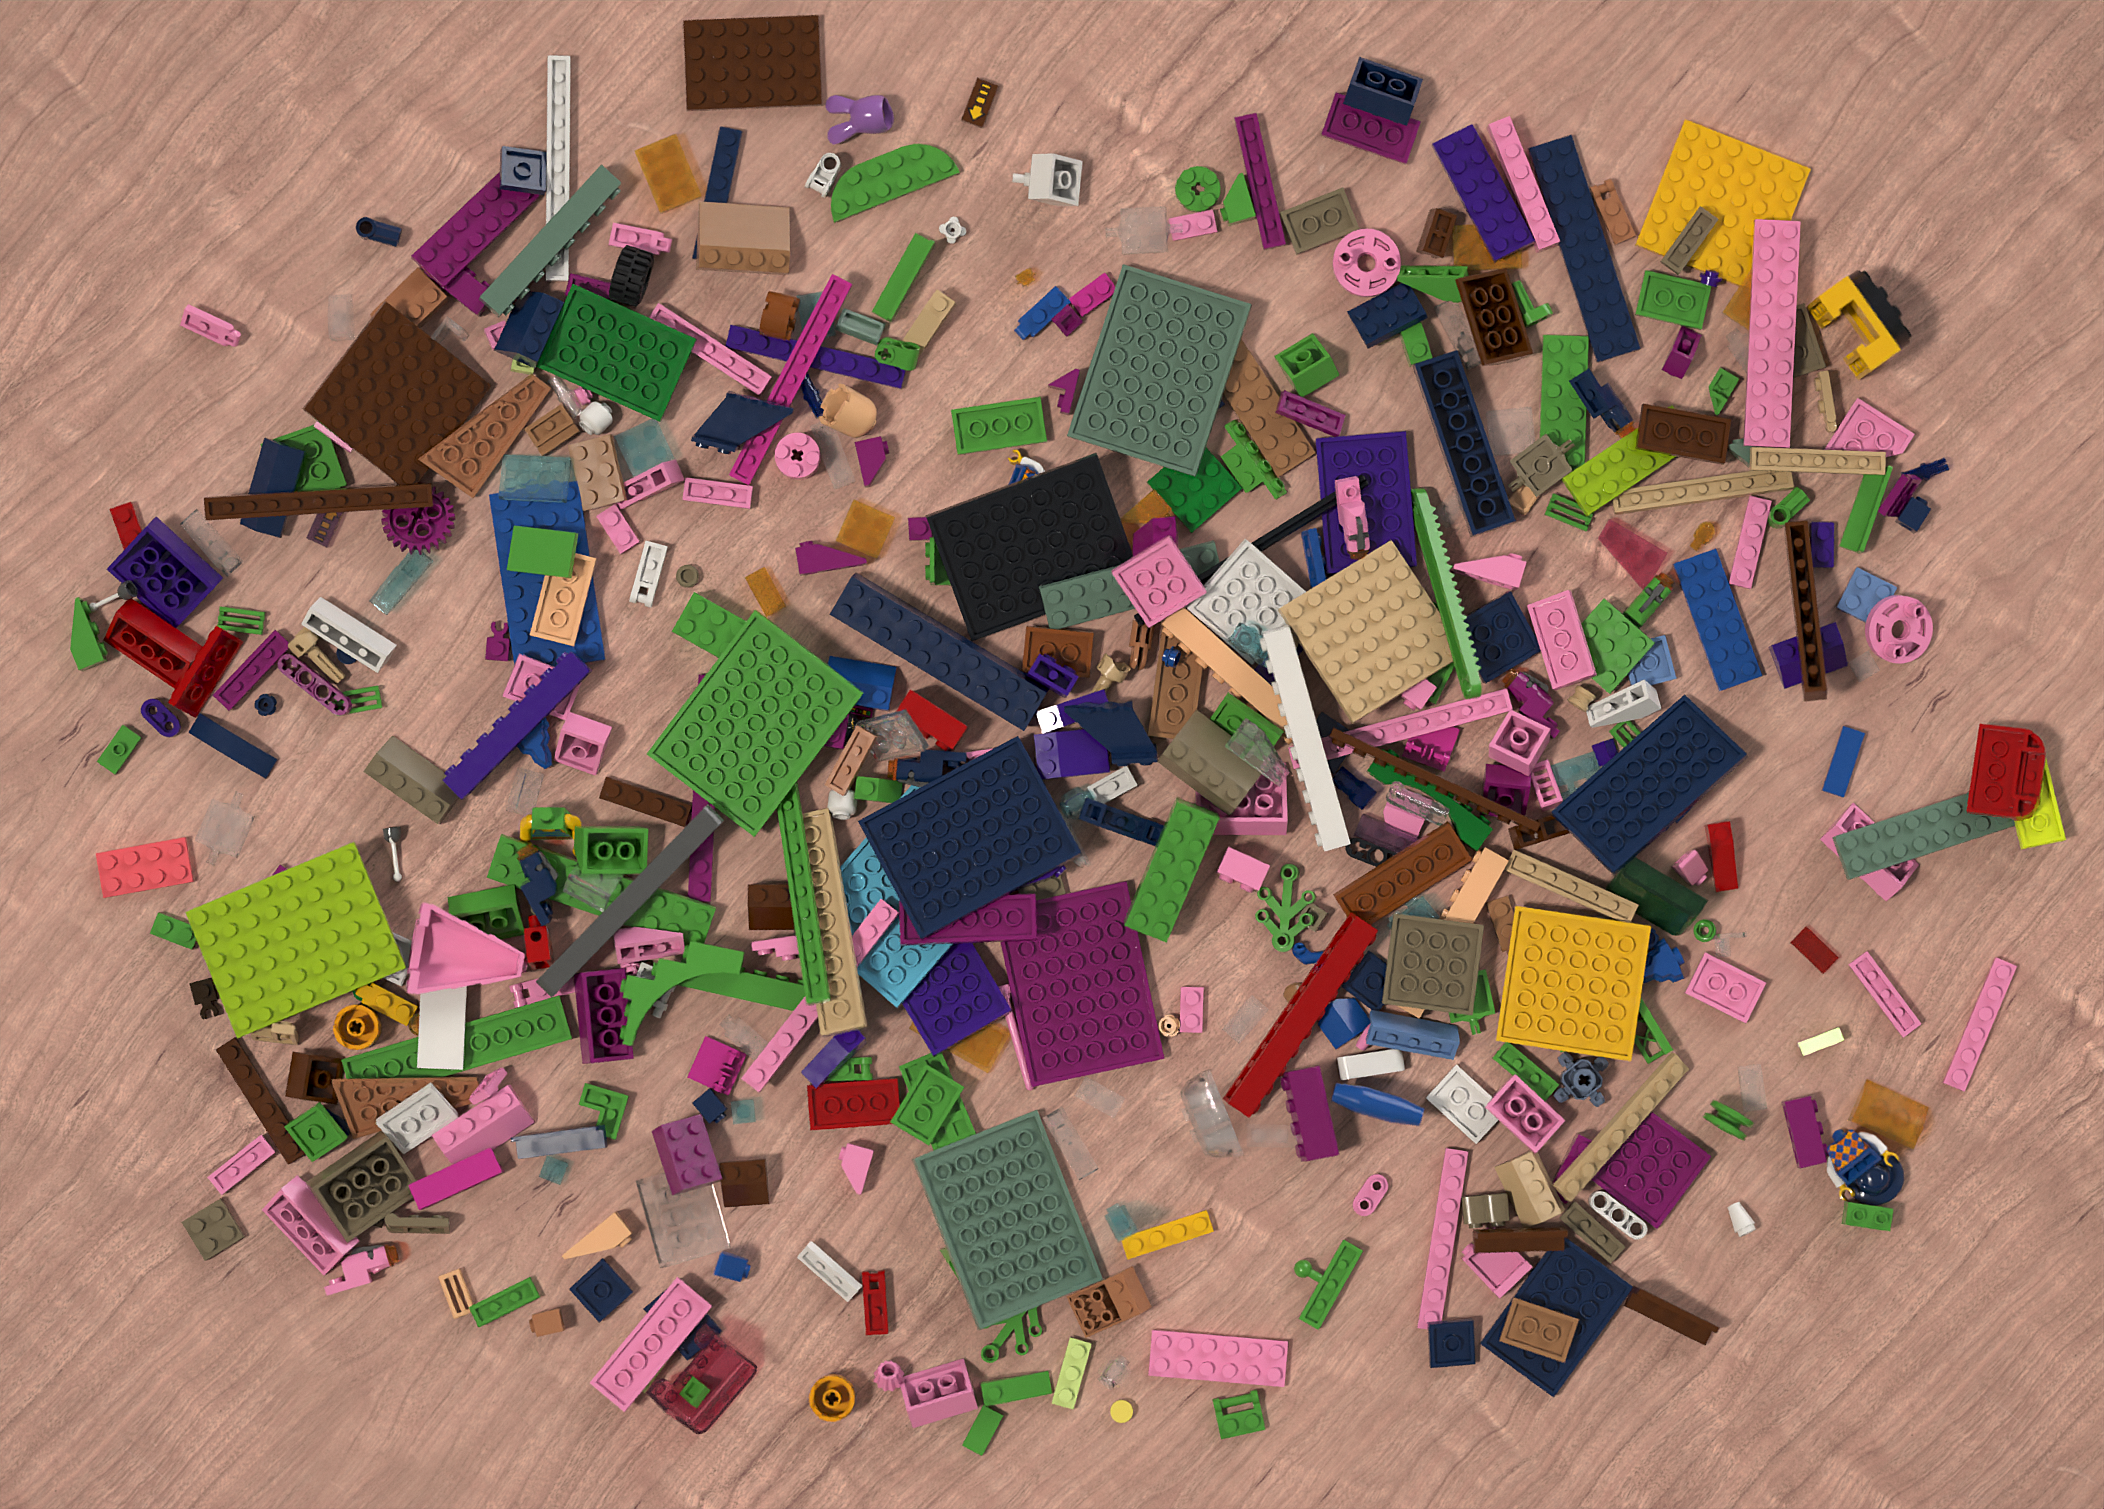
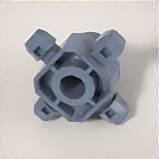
(1570, 1079)

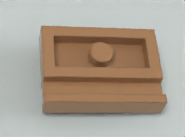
(552, 430)

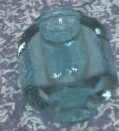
(1072, 802)

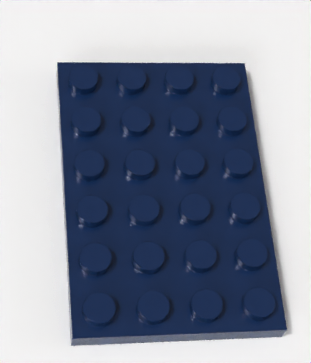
(1570, 1285)

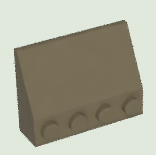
(1207, 766)
(363, 1186)

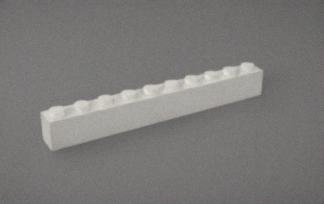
(1305, 737)

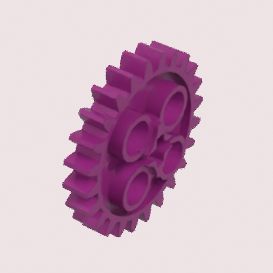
(436, 526)

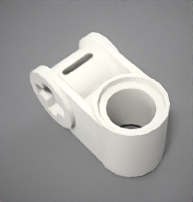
(823, 175)

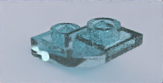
(1248, 642)

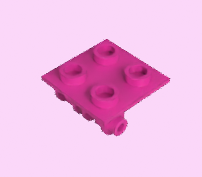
(1432, 748)
(716, 1065)

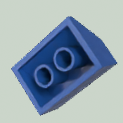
(871, 678)

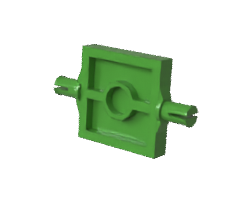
(1482, 1004)

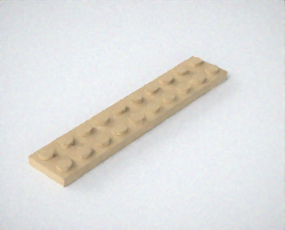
(846, 1007)

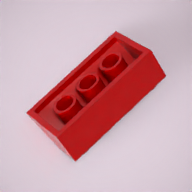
(151, 642)

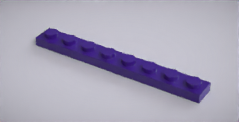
(825, 360)

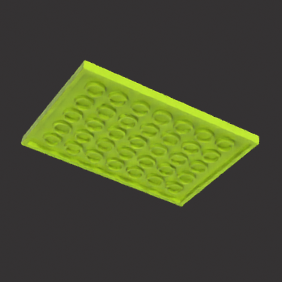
(295, 940)

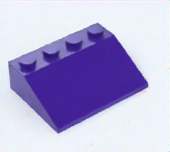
(166, 572)

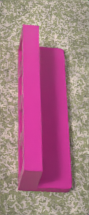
(455, 1179)

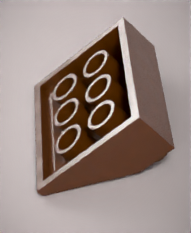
(1494, 317)

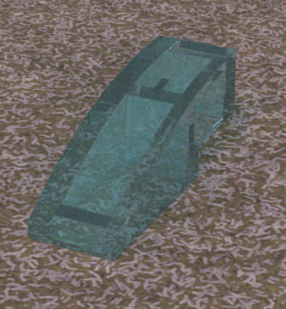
(400, 581)

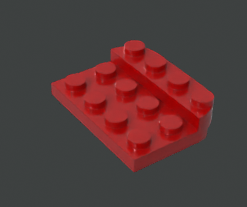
(2006, 772)

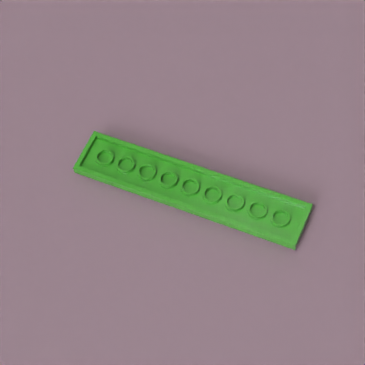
(661, 911)
(485, 1042)

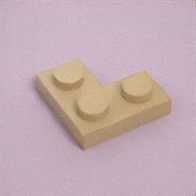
(277, 1033)

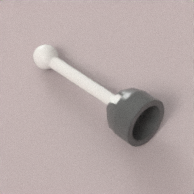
(126, 590)
(392, 836)

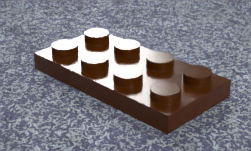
(1683, 434)

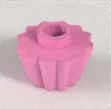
(888, 1382)

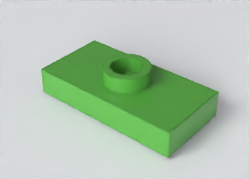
(119, 749)

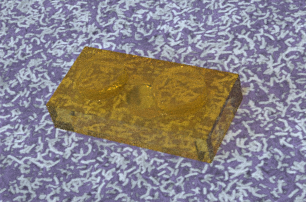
(765, 592)

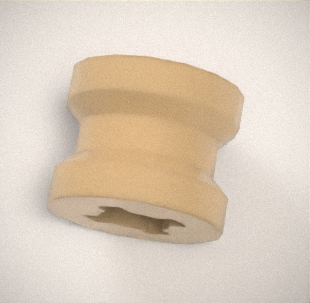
(1581, 698)

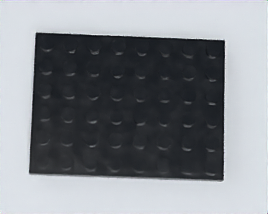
(1025, 538)

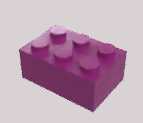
(686, 1154)

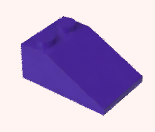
(1069, 755)

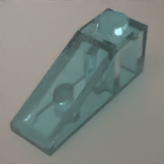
(1120, 1221)

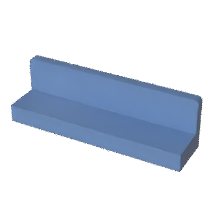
(1413, 1035)

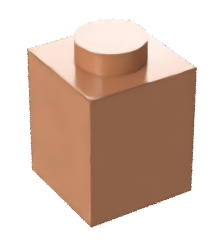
(547, 1322)

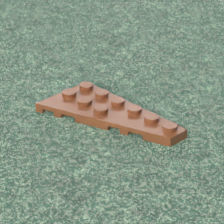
(478, 445)
(370, 1098)

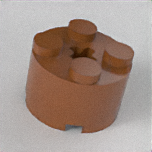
(779, 316)

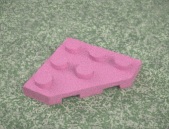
(1870, 431)

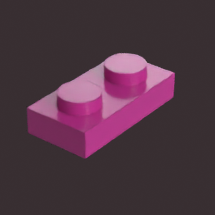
(1092, 295)

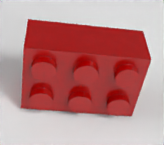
(933, 721)

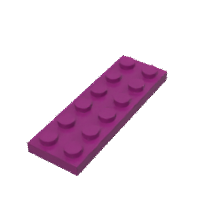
(471, 231)
(1001, 921)

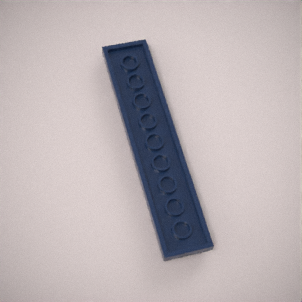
(1584, 248)

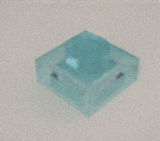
(743, 1111)
(553, 1170)

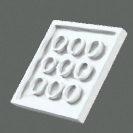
(1246, 591)

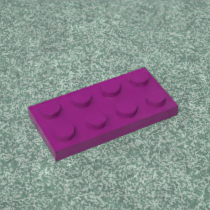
(1369, 131)

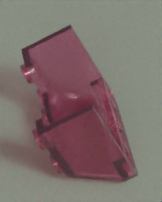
(719, 1368)

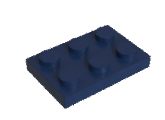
(1387, 315)

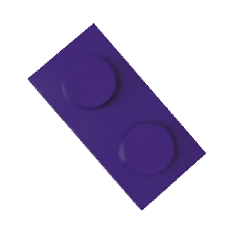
(1822, 544)

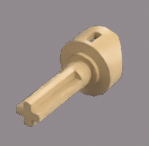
(305, 643)
(1110, 672)

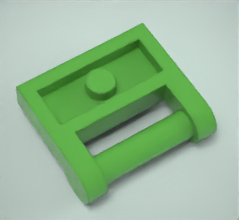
(1242, 1421)

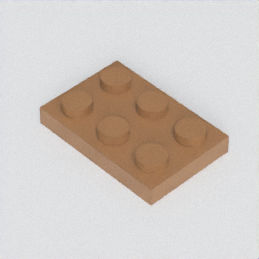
(597, 472)
(1538, 1329)

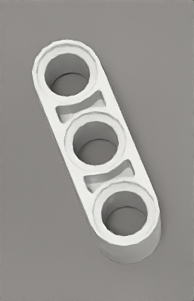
(1370, 1064)
(1628, 1217)

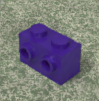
(1052, 675)

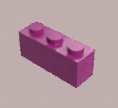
(467, 290)
(1805, 1131)

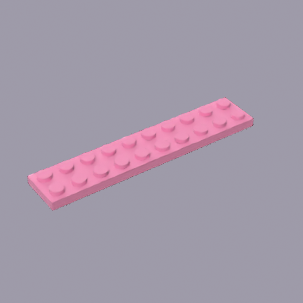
(1771, 333)

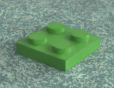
(316, 1132)

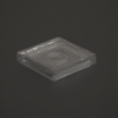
(1510, 430)

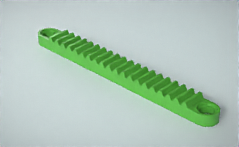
(1446, 594)

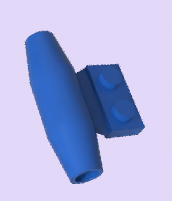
(1377, 1104)

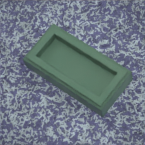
(860, 326)

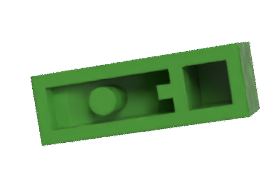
(1434, 280)
(1415, 344)
(1016, 1388)

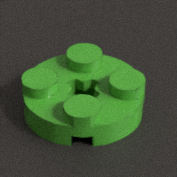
(1206, 179)

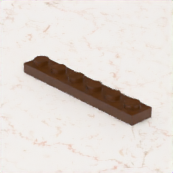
(259, 1098)

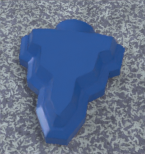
(537, 745)
(1663, 963)

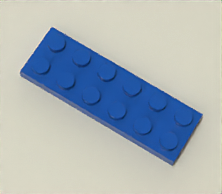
(1717, 620)

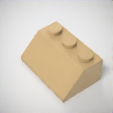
(1529, 1189)

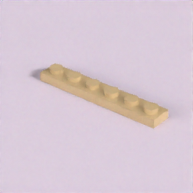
(1817, 461)
(1571, 887)

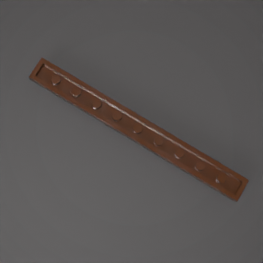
(318, 501)
(1442, 785)

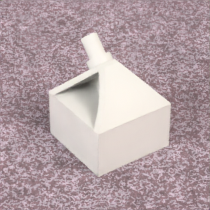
(1052, 179)

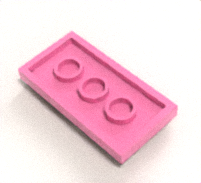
(1561, 640)

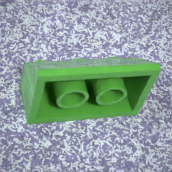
(611, 849)
(490, 910)

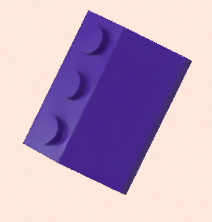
(1787, 659)

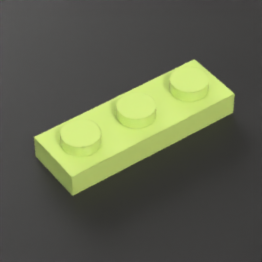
(1071, 1373)

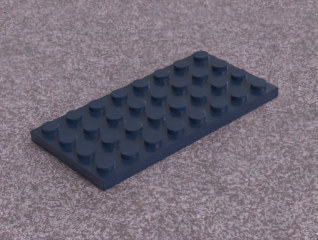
(1649, 784)

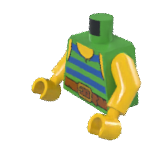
(548, 824)

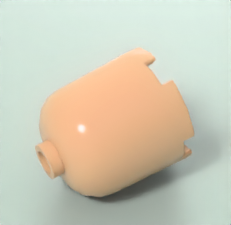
(848, 412)

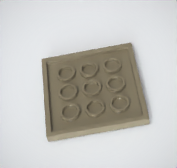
(1432, 964)

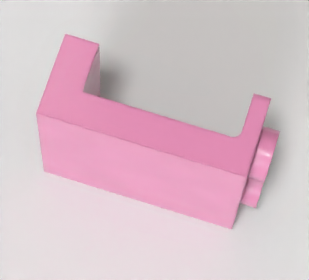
(1496, 1270)

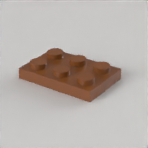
(1064, 645)

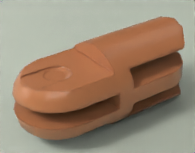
(1140, 644)

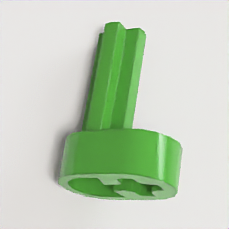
(1529, 314)

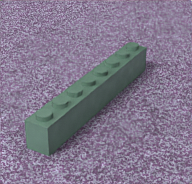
(550, 241)

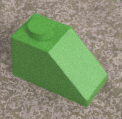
(1237, 204)
(877, 789)

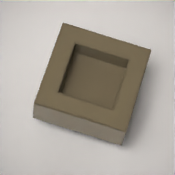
(1318, 914)

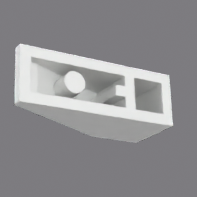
(1626, 705)

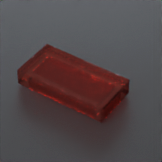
(1814, 950)

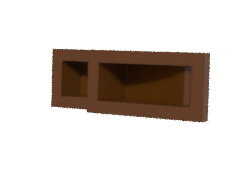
(1548, 829)

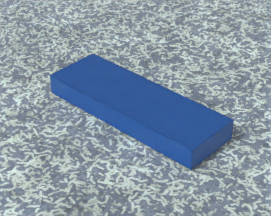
(1843, 761)

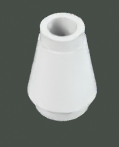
(1741, 1220)

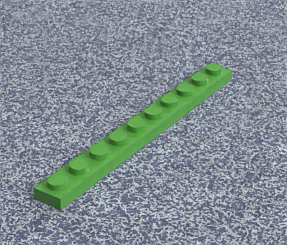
(803, 899)

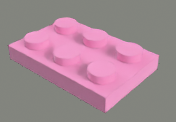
(528, 672)
(1725, 987)

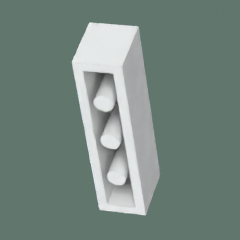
(348, 634)

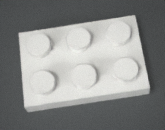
(1463, 1103)
(417, 1118)

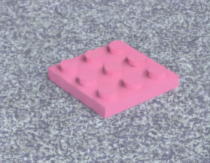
(1158, 581)

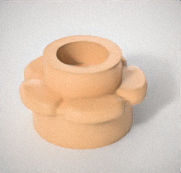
(1163, 1025)

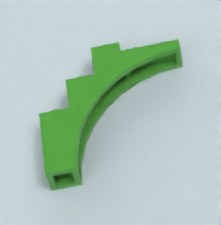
(645, 992)

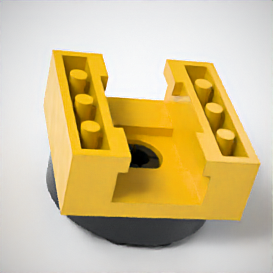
(1870, 316)

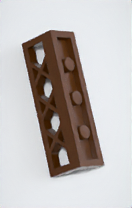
(1519, 1239)
(1670, 1315)

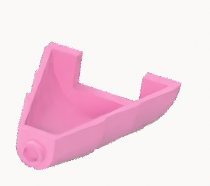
(457, 954)

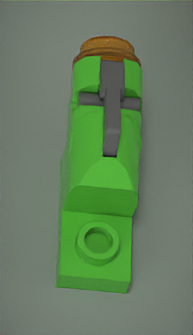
(1649, 599)

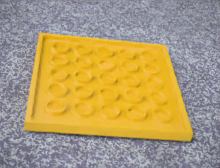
(1730, 183)
(1573, 983)

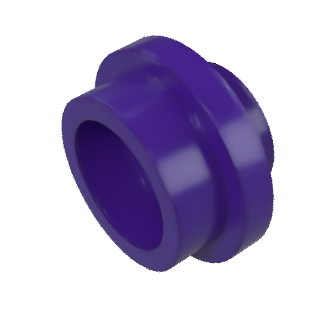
(1710, 278)

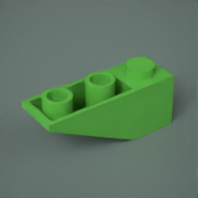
(84, 640)

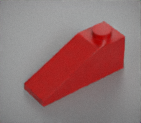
(1722, 856)

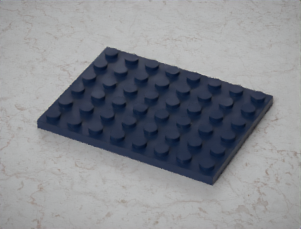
(969, 837)

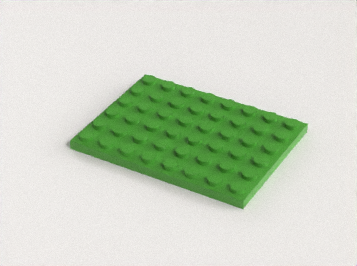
(755, 723)

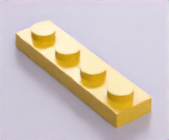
(1167, 1234)

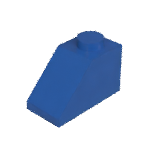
(732, 1267)

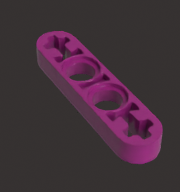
(316, 682)

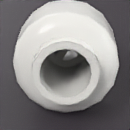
(596, 418)
(842, 806)

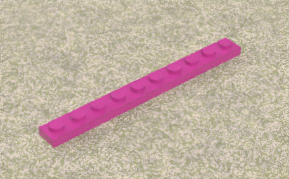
(793, 374)

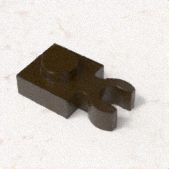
(204, 993)

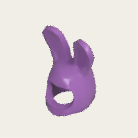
(865, 116)

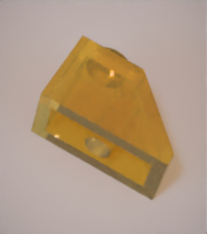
(1149, 507)

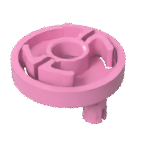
(1386, 262)
(1911, 614)

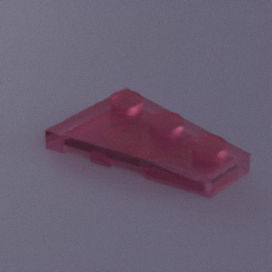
(1632, 552)

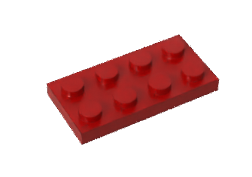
(205, 671)
(853, 1104)

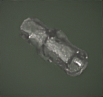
(565, 396)

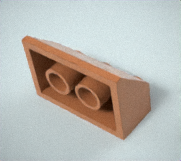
(416, 298)

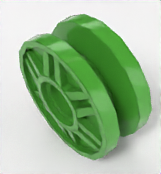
(1728, 1120)

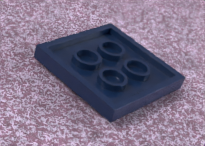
(1500, 636)

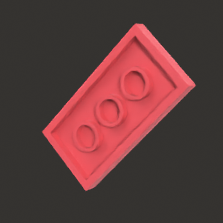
(144, 867)

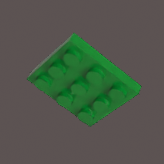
(1196, 497)

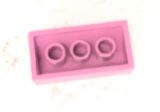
(1884, 881)
(484, 1126)
(308, 1225)

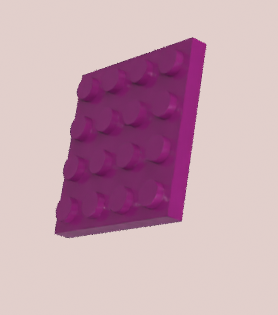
(1652, 1169)

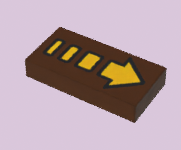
(979, 103)

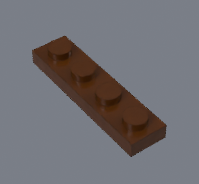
(645, 802)

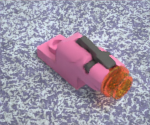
(1352, 517)
(361, 1264)

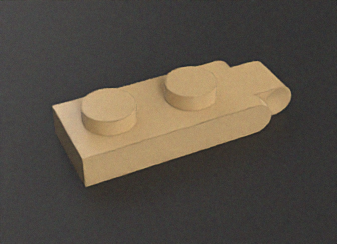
(1826, 404)

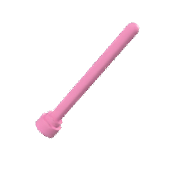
(1015, 1035)

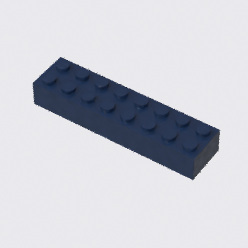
(1464, 443)

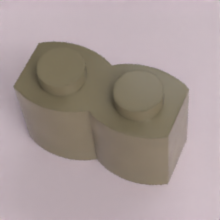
(1485, 1209)

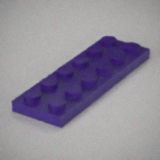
(1483, 193)

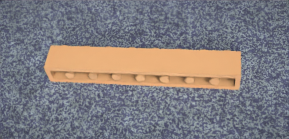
(1226, 666)
(1472, 895)

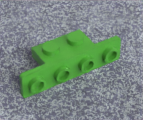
(1248, 464)

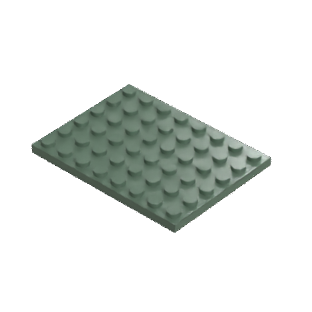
(1159, 370)
(1007, 1219)

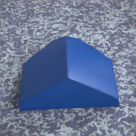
(1343, 1021)

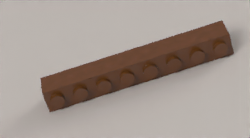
(1805, 611)

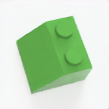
(1307, 365)

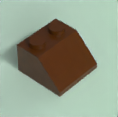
(769, 907)
(312, 1077)
(744, 1183)

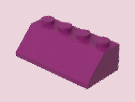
(601, 1016)
(1309, 1114)

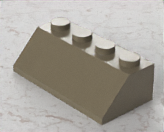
(412, 779)

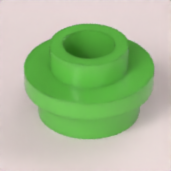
(1699, 927)

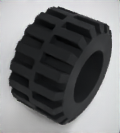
(631, 275)

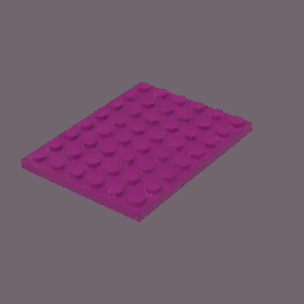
(1082, 988)

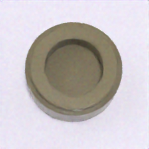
(687, 576)

